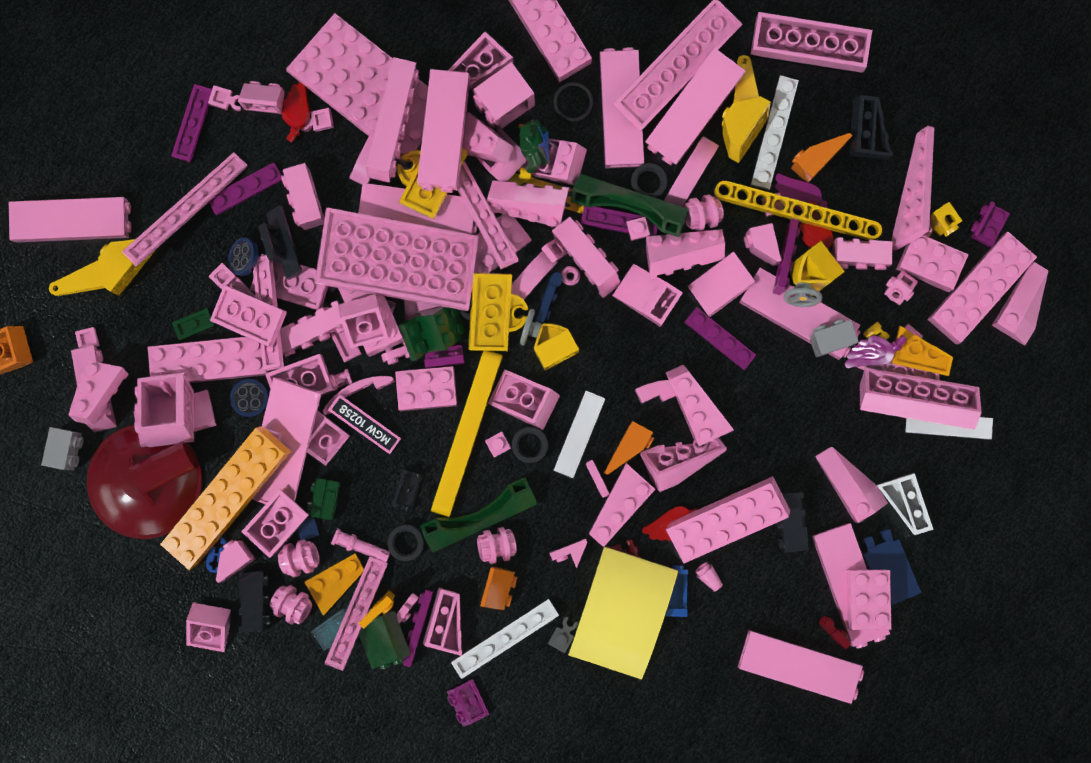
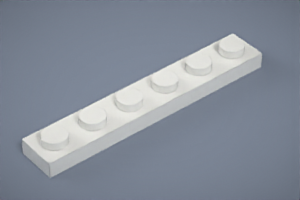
(774, 133)
(505, 638)

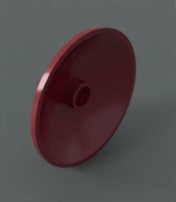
(142, 488)

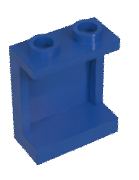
(678, 601)

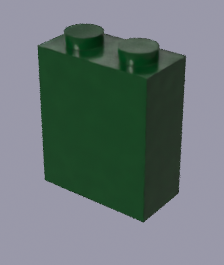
(384, 641)

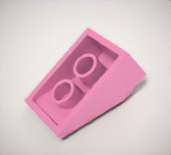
(524, 399)
(275, 523)

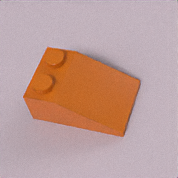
(812, 160)
(13, 349)
(632, 443)
(498, 588)

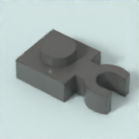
(561, 637)

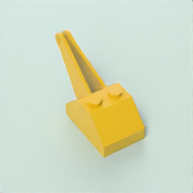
(746, 115)
(111, 272)

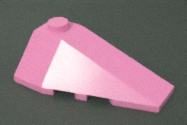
(1022, 308)
(674, 464)
(855, 490)

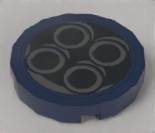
(243, 256)
(249, 398)

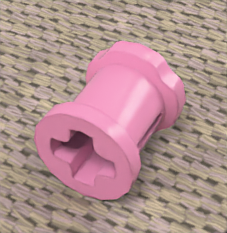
(341, 379)

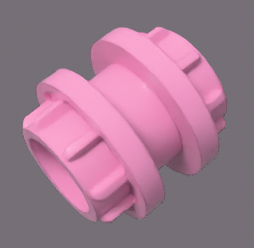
(707, 212)
(496, 545)
(298, 558)
(292, 605)

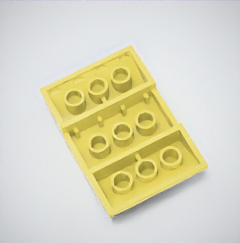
(623, 613)

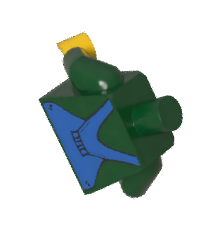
(533, 146)

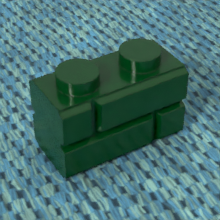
(324, 499)

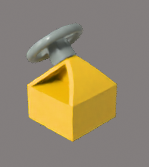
(810, 275)
(552, 342)

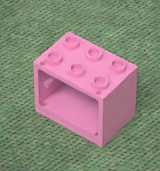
(503, 97)
(164, 410)

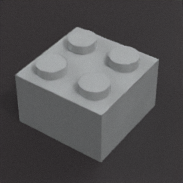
(833, 338)
(62, 449)

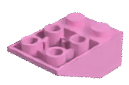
(564, 162)
(646, 296)

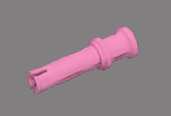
(351, 543)

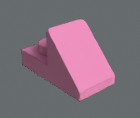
(575, 549)

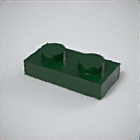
(193, 324)

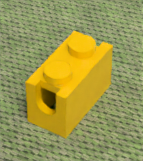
(945, 220)

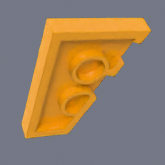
(921, 355)
(334, 581)
(383, 605)

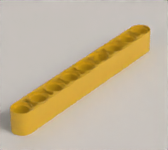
(807, 209)
(466, 433)

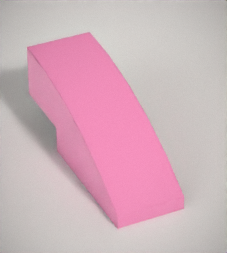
(661, 388)

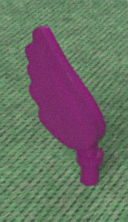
(799, 191)
(873, 351)

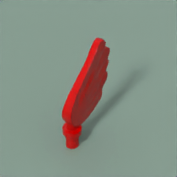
(296, 110)
(813, 235)
(658, 528)

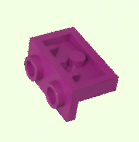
(989, 225)
(449, 357)
(467, 703)

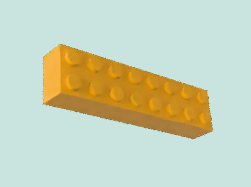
(225, 497)

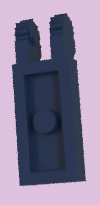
(548, 297)

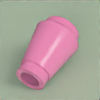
(708, 575)

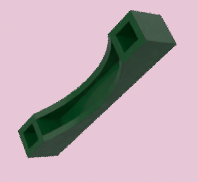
(665, 215)
(446, 531)

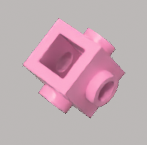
(900, 287)

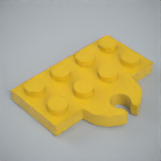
(414, 197)
(493, 312)

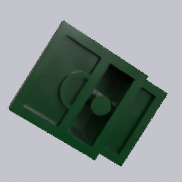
(432, 331)

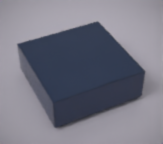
(308, 529)

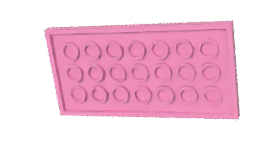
(353, 77)
(396, 259)

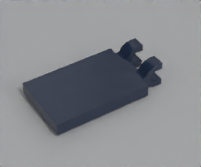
(892, 557)

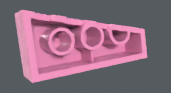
(482, 60)
(528, 202)
(672, 253)
(587, 256)
(311, 329)
(91, 353)
(699, 411)
(621, 504)

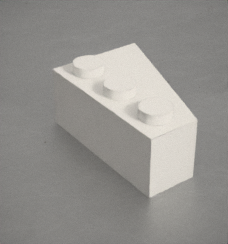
(908, 502)

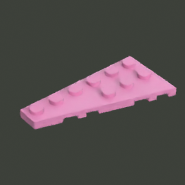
(914, 207)

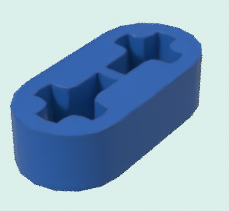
(212, 554)

